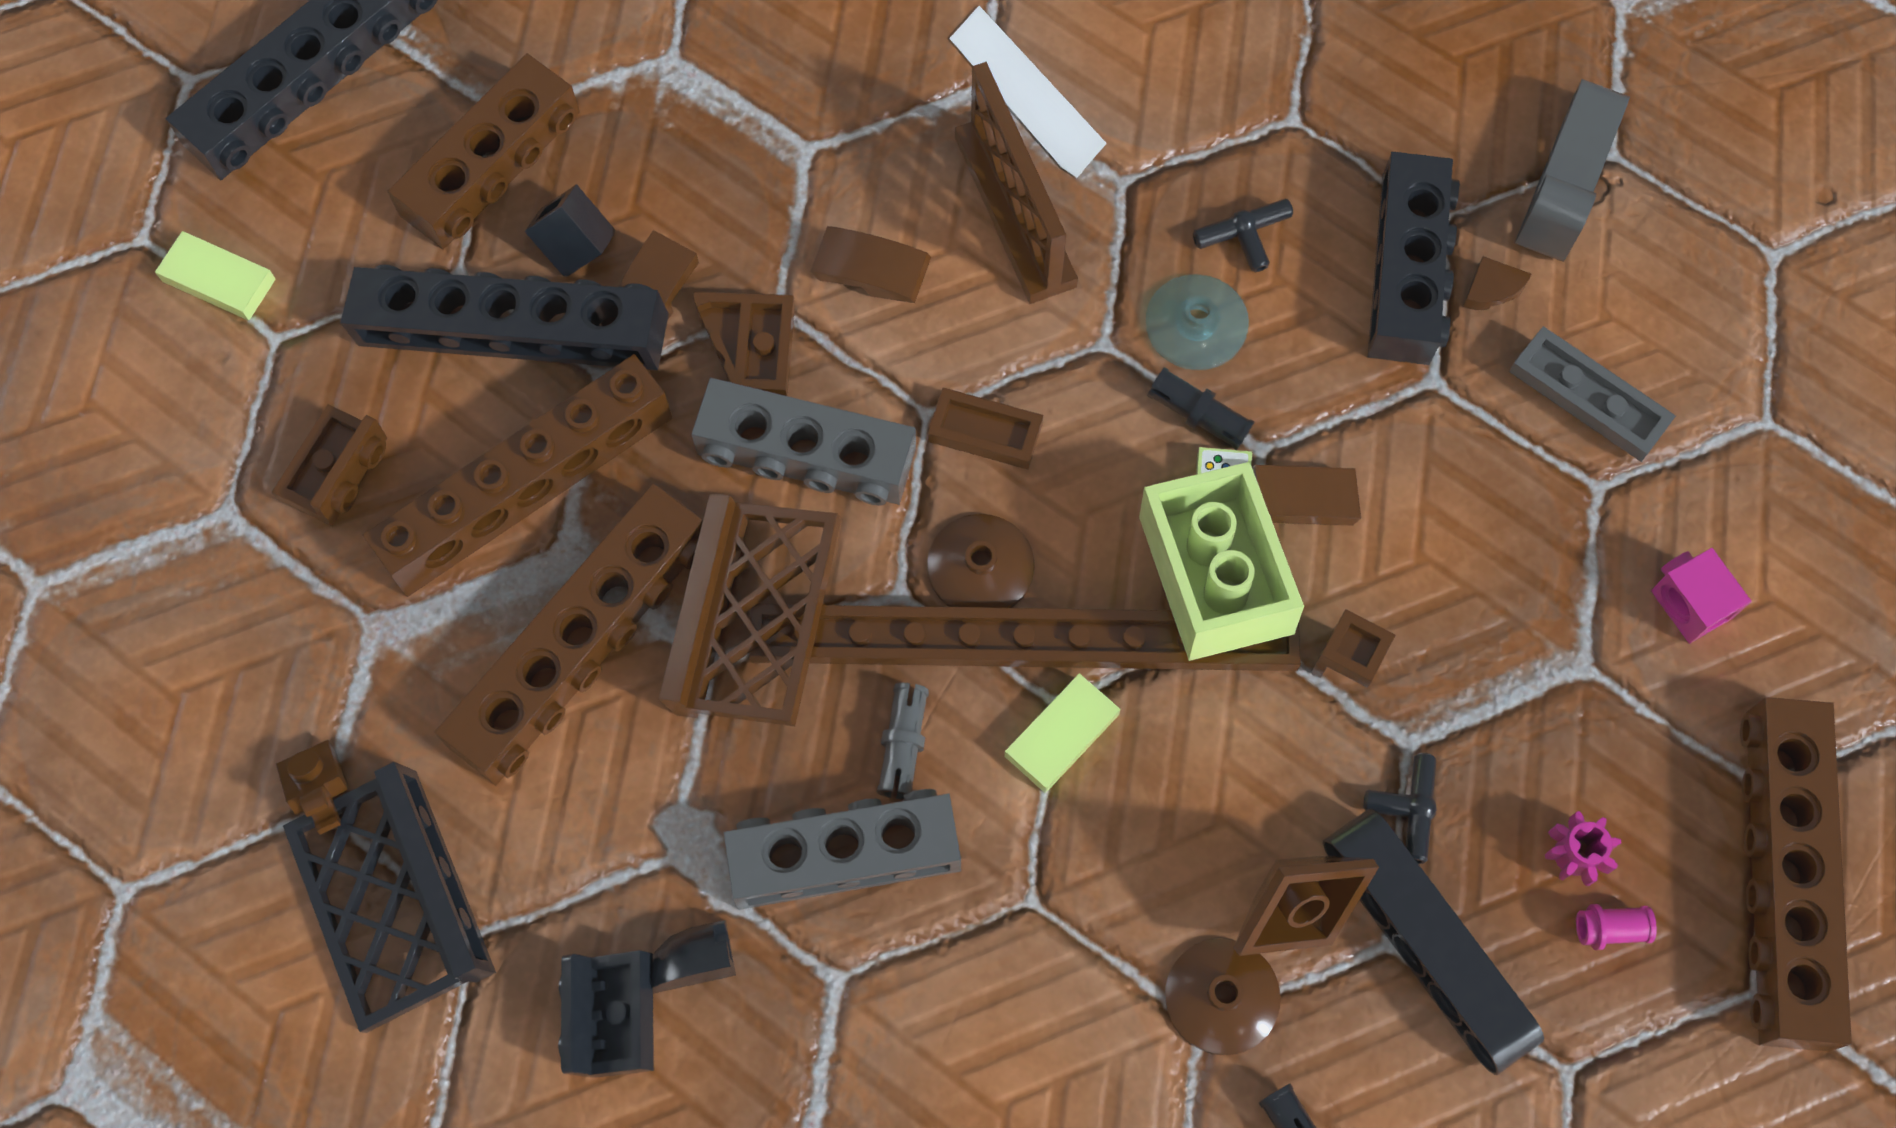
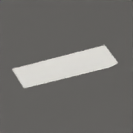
(1029, 93)

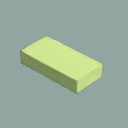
(215, 275)
(1062, 733)

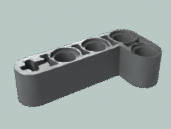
(1572, 171)

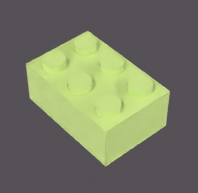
(1220, 561)

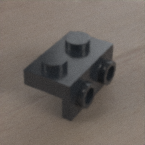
(606, 1014)

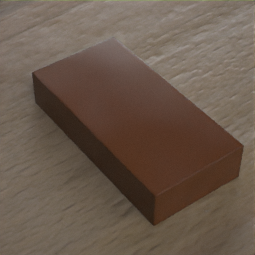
(985, 428)
(1309, 494)

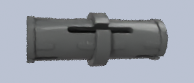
(902, 740)

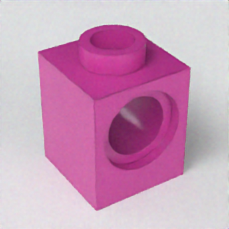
(1699, 593)

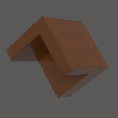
(1354, 649)

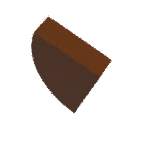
(1495, 284)

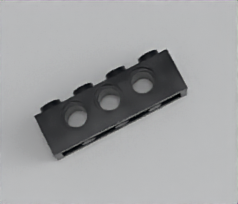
(1396, 329)

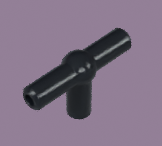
(1244, 226)
(1417, 807)

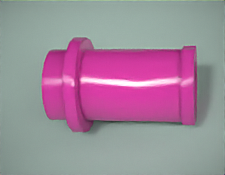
(1610, 926)

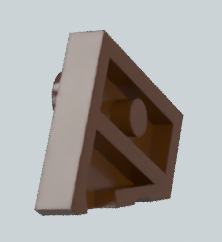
(750, 336)

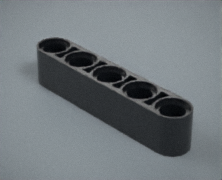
(1438, 946)

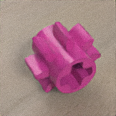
(1597, 852)

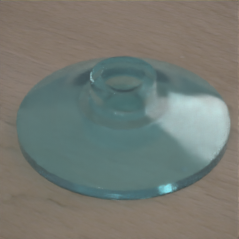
(1195, 341)

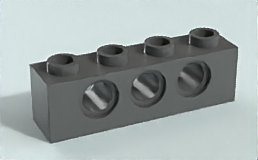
(733, 408)
(817, 873)

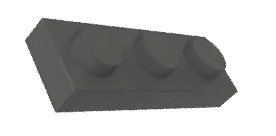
(1592, 393)

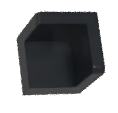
(570, 231)

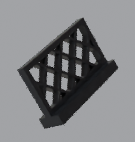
(435, 886)

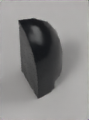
(693, 957)

